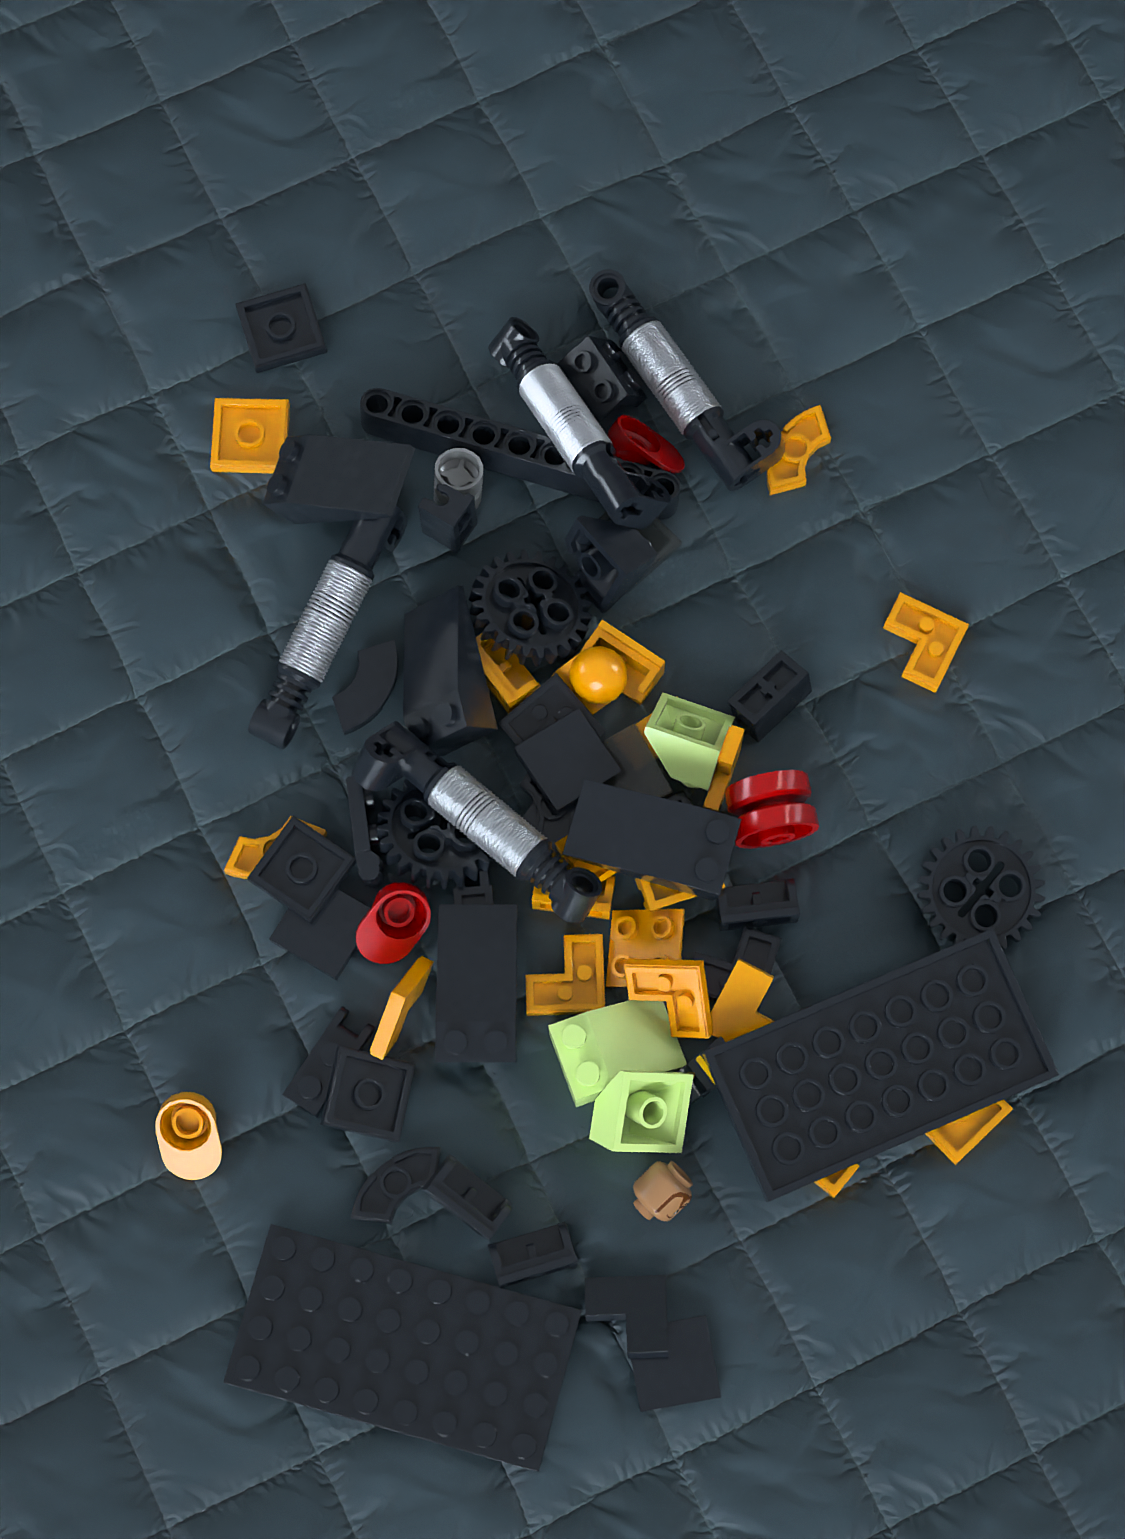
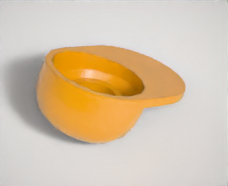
(595, 676)
(188, 1135)

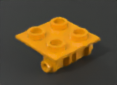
(642, 936)

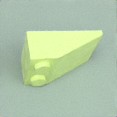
(614, 1039)

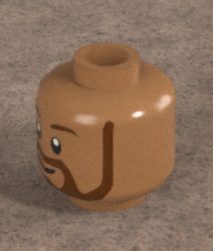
(662, 1191)

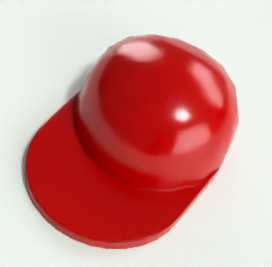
(642, 445)
(393, 923)

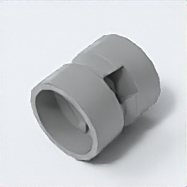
(461, 471)

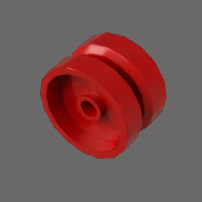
(772, 808)

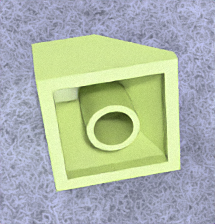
(687, 739)
(642, 1112)

